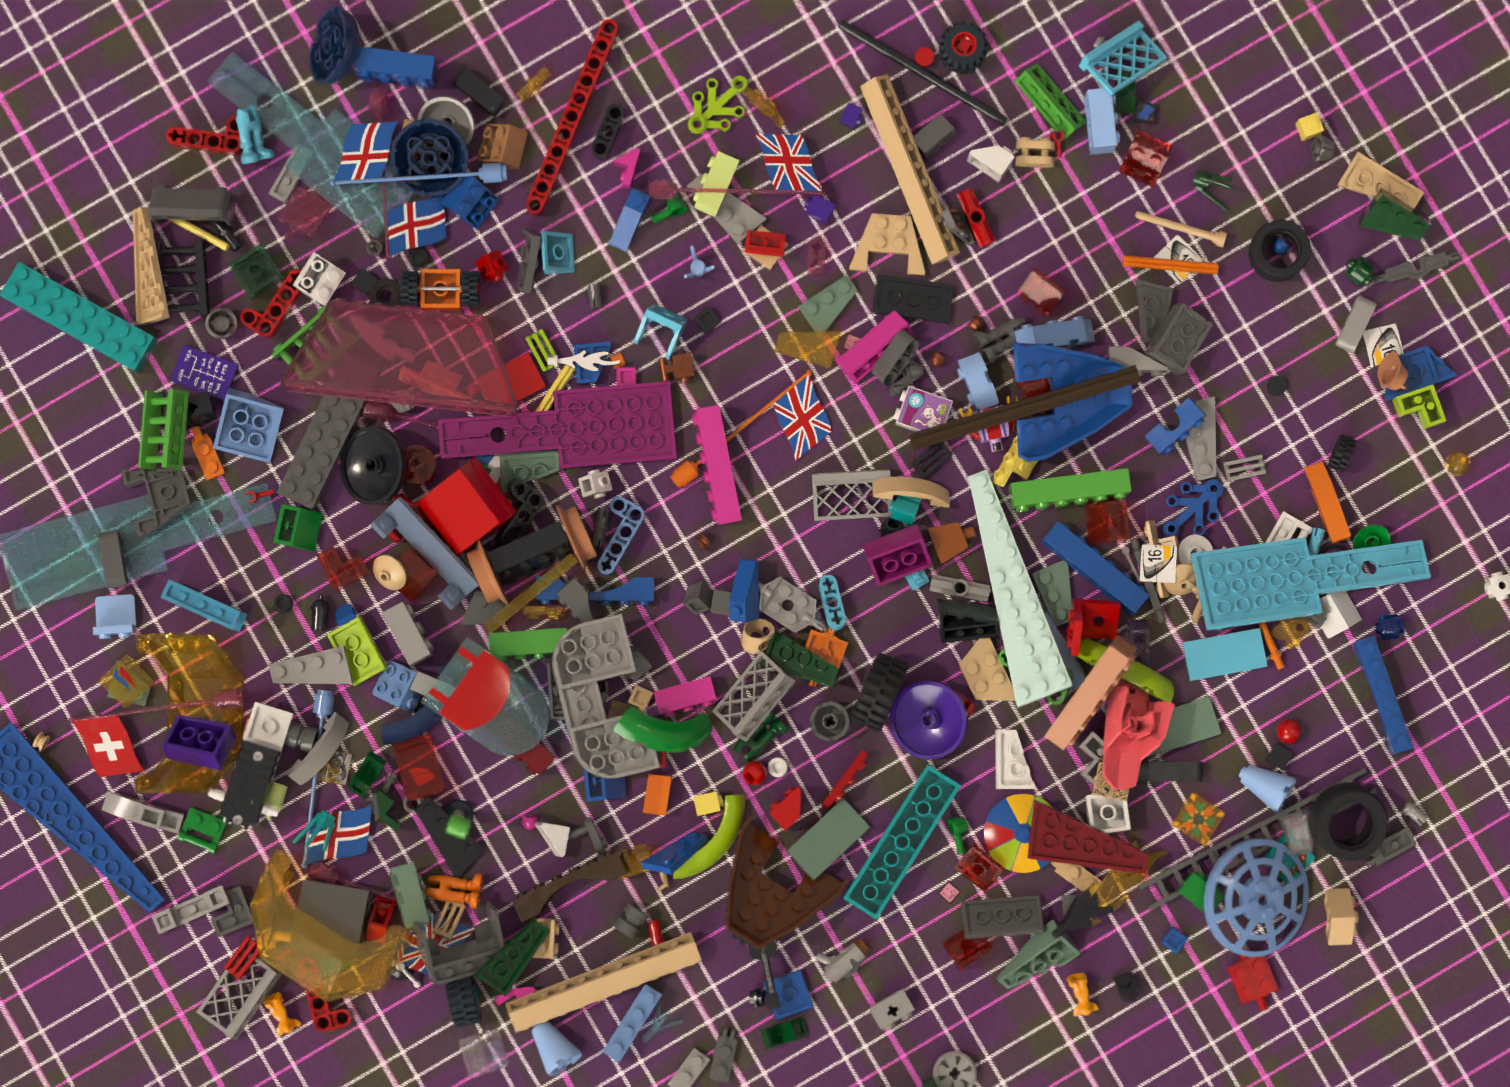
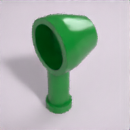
(674, 208)
(957, 826)

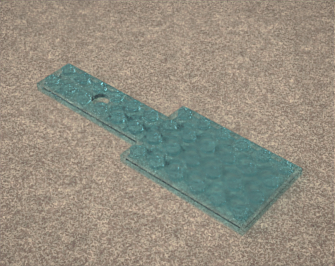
(317, 145)

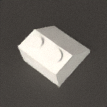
(992, 160)
(1107, 814)

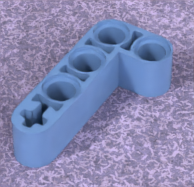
(617, 538)

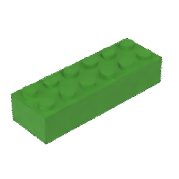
(1072, 488)

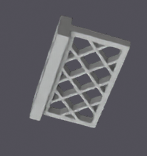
(846, 478)
(761, 704)
(248, 1007)

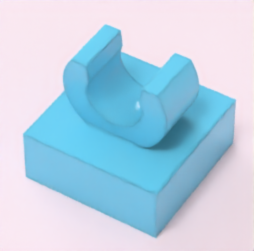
(917, 579)

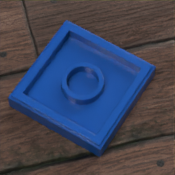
(792, 994)

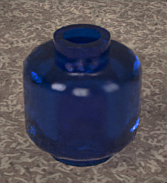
(1390, 626)

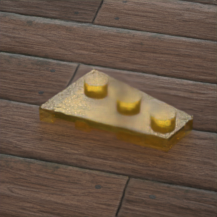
(809, 346)

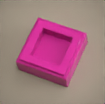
(626, 376)

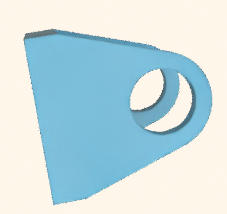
(665, 318)

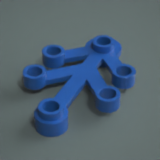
(1195, 505)

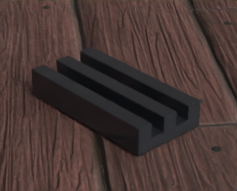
(919, 470)

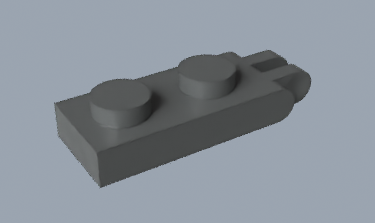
(1392, 846)
(723, 1056)

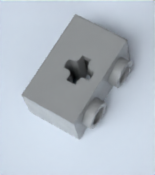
(897, 999)

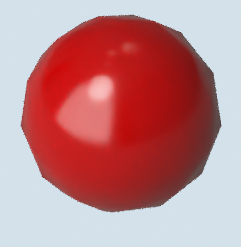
(1288, 731)
(754, 773)

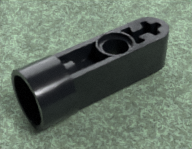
(1169, 771)

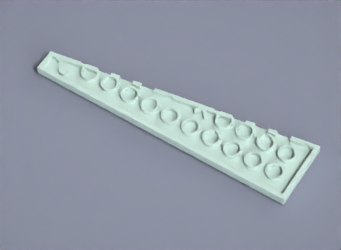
(1027, 638)

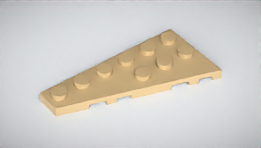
(149, 288)

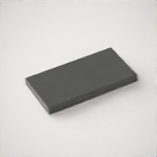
(1002, 917)

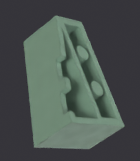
(410, 896)

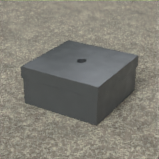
(337, 908)

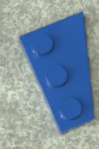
(676, 854)

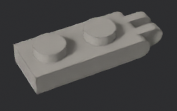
(689, 1069)

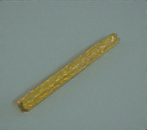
(530, 593)

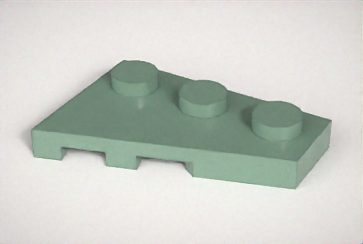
(826, 305)

